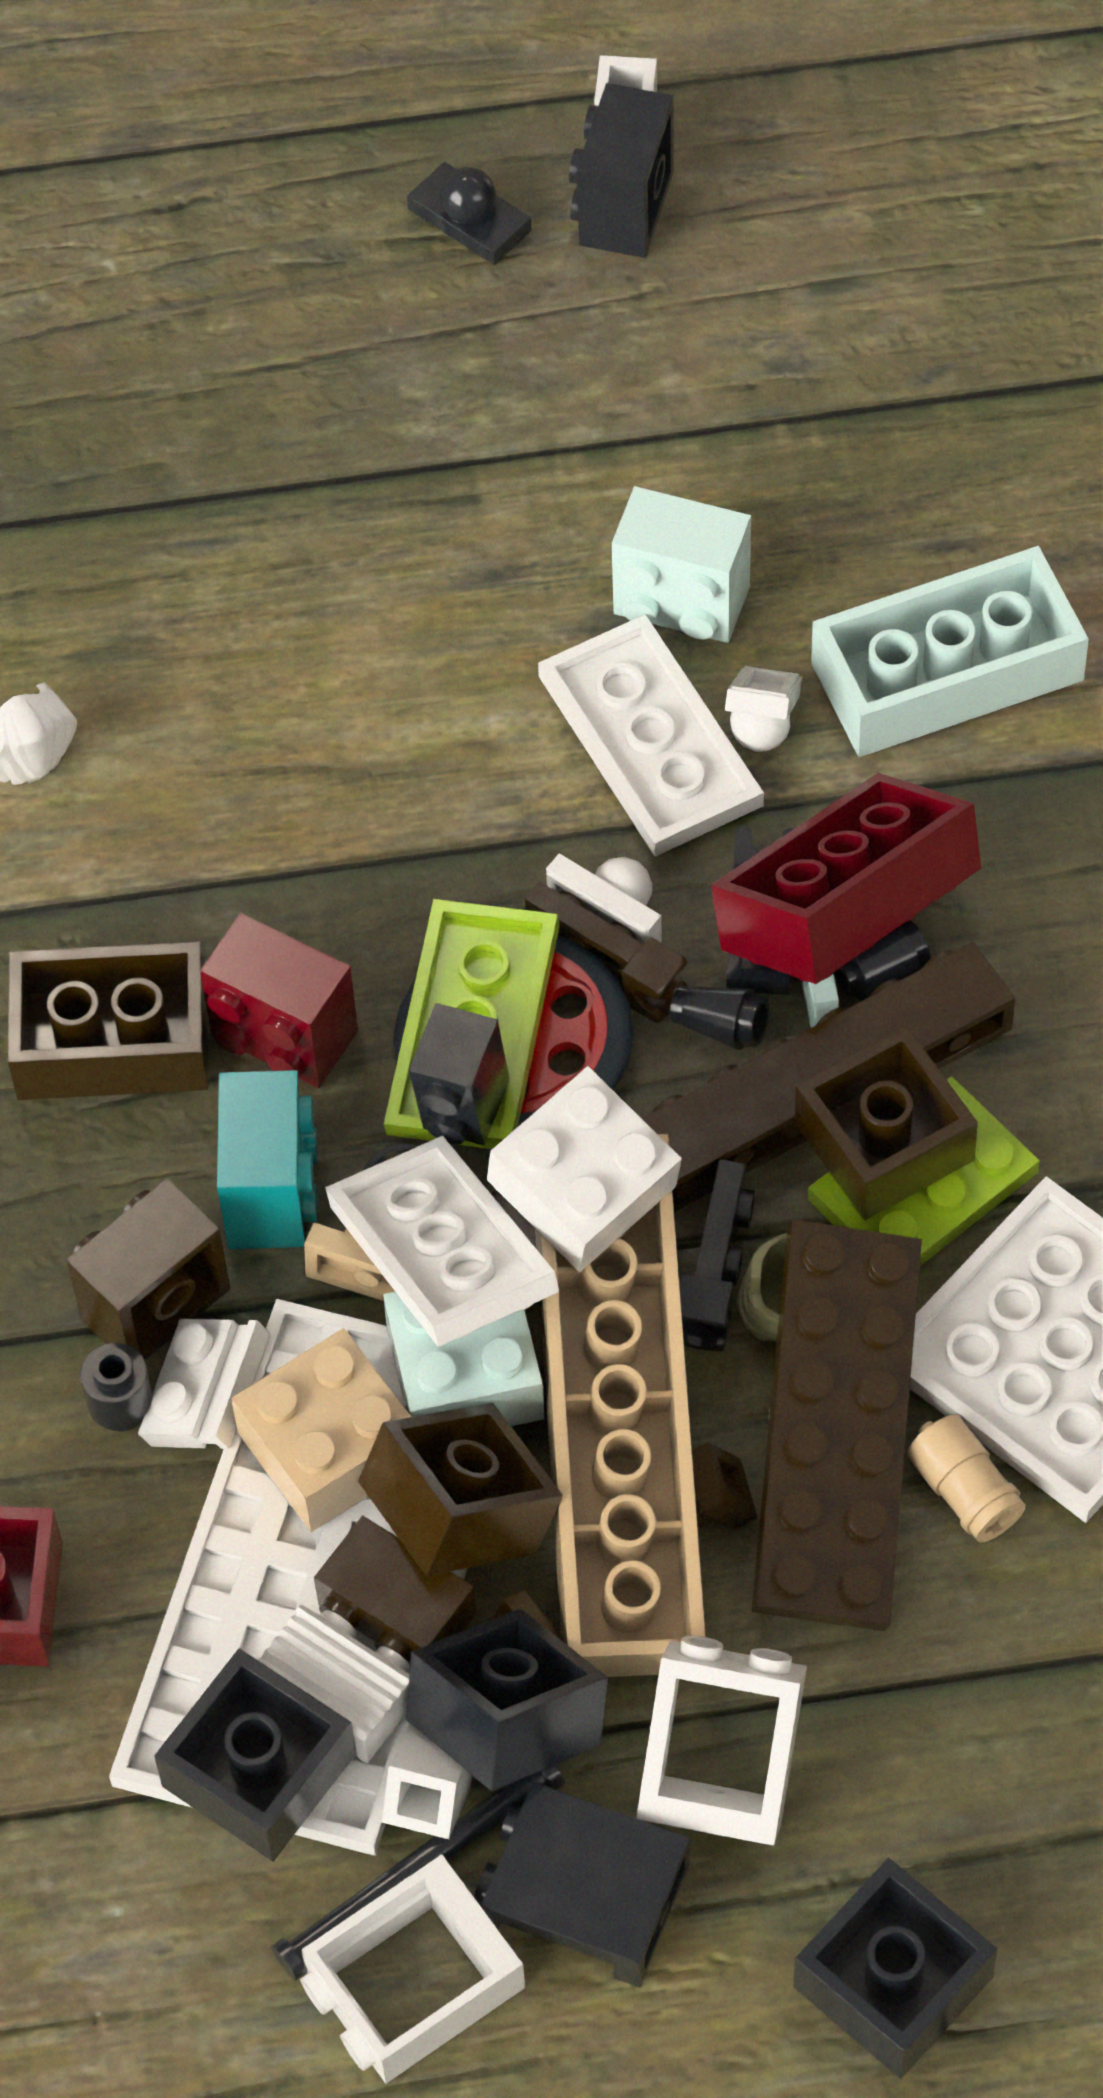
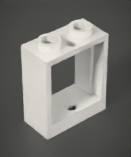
(710, 1806)
(434, 1888)

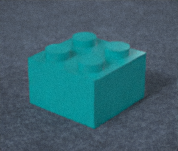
(266, 1159)

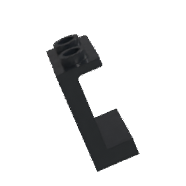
(585, 1879)

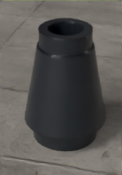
(721, 1013)

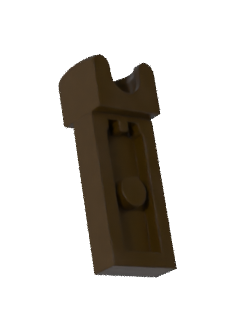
(643, 970)

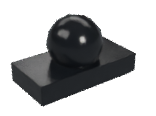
(469, 211)

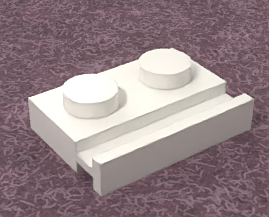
(199, 1377)

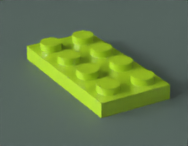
(488, 965)

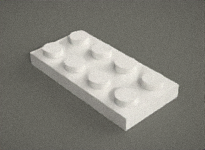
(650, 735)
(442, 1241)

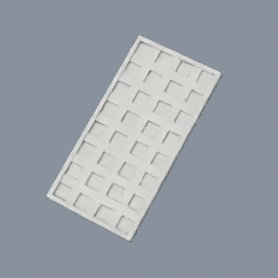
(243, 1583)

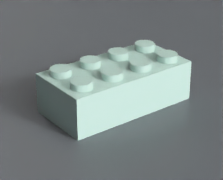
(948, 651)

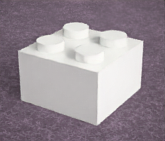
(583, 1168)

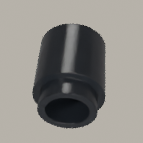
(891, 957)
(116, 1386)

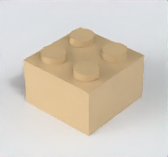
(317, 1426)

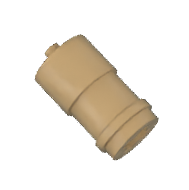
(965, 1477)

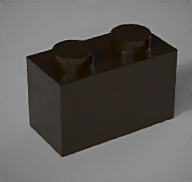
(387, 1594)

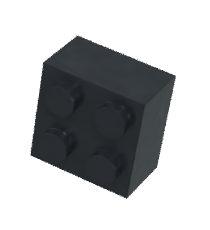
(623, 169)
(506, 1699)
(255, 1754)
(894, 1967)

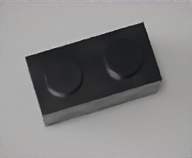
(459, 1075)

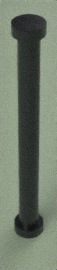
(465, 1832)

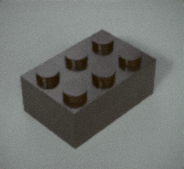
(107, 1021)

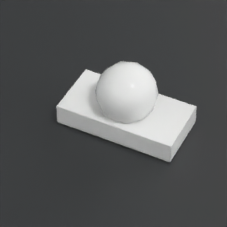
(762, 706)
(614, 893)

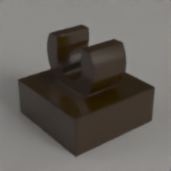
(721, 1487)

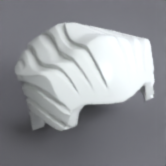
(33, 735)

